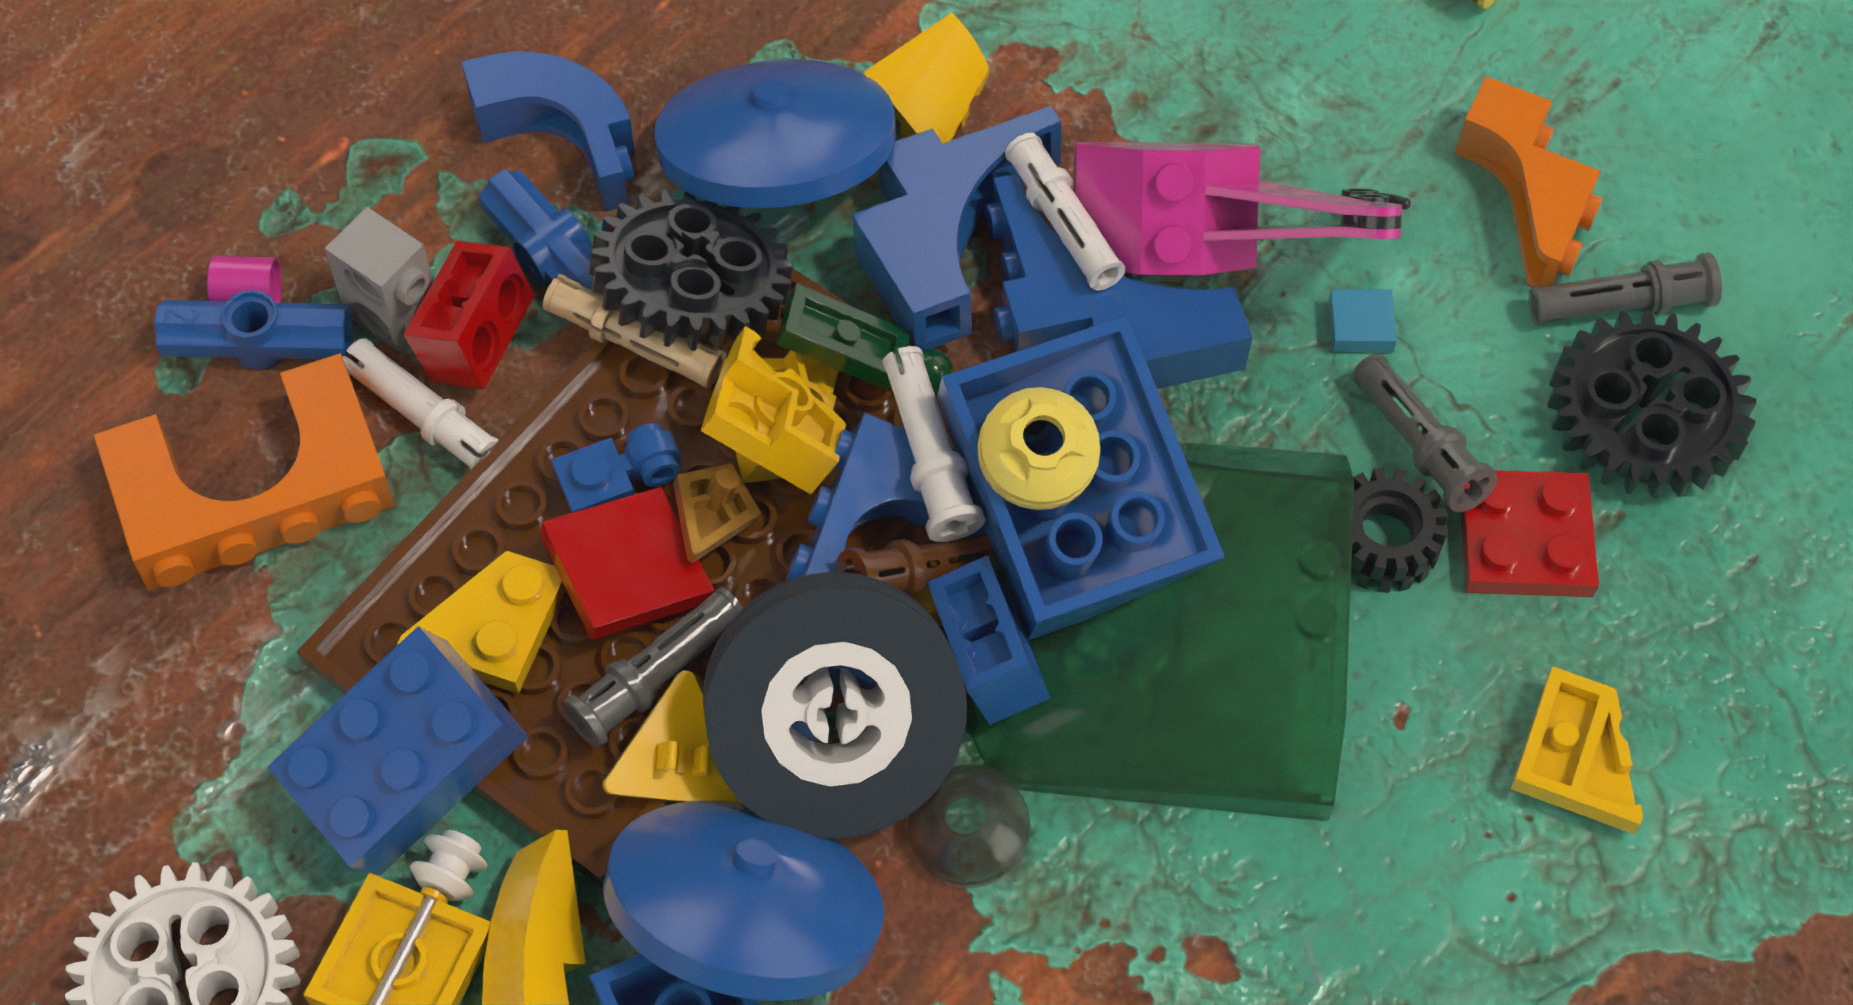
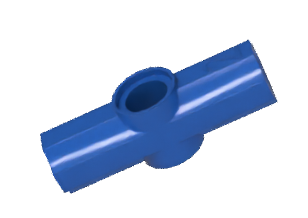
(541, 237)
(223, 329)

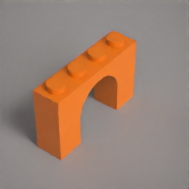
(184, 534)

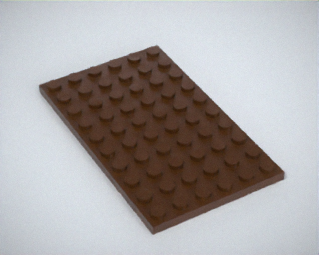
(499, 507)

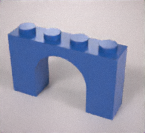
(867, 487)

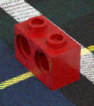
(469, 314)

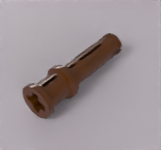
(914, 561)

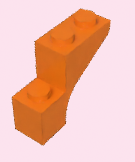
(1546, 190)

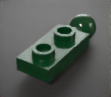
(849, 338)

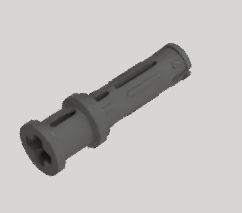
(1653, 288)
(1383, 384)
(632, 683)

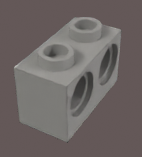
(380, 275)

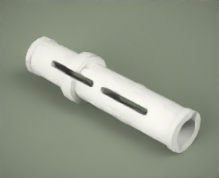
(1052, 192)
(439, 419)

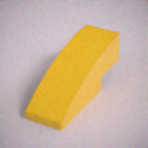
(534, 928)

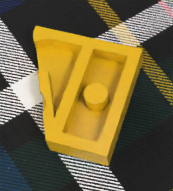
(499, 618)
(1578, 753)

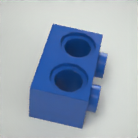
(988, 640)

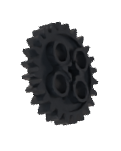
(690, 269)
(1693, 439)

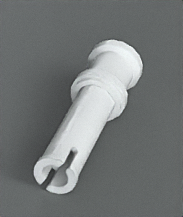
(937, 468)

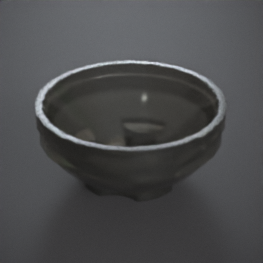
(977, 856)

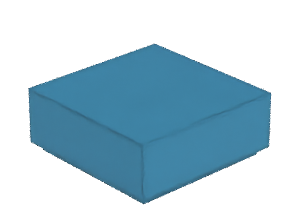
(1362, 320)

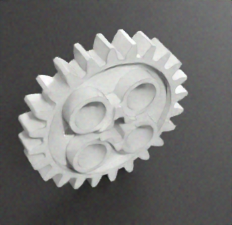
(245, 959)

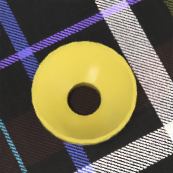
(1030, 478)

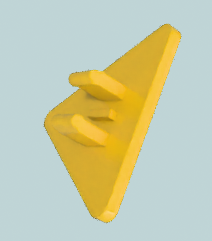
(671, 752)

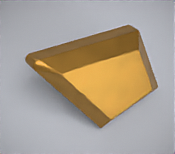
(712, 508)

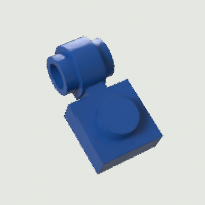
(602, 475)

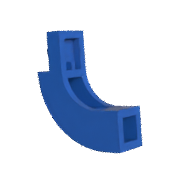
(558, 97)

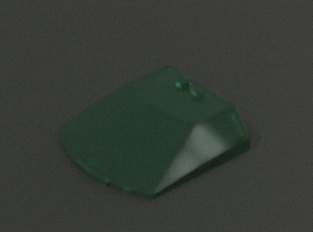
(1219, 681)

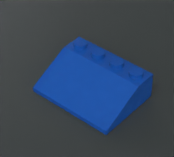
(1137, 517)

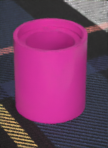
(241, 273)

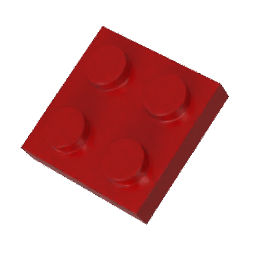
(1531, 537)

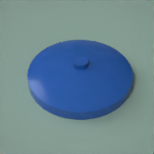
(775, 133)
(742, 902)

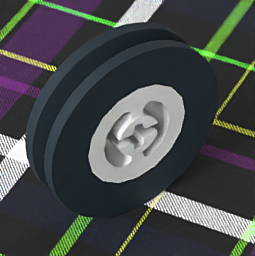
(911, 714)

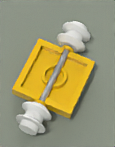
(405, 942)

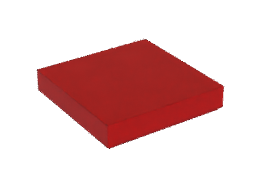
(625, 563)

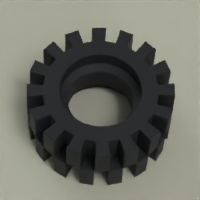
(1411, 507)

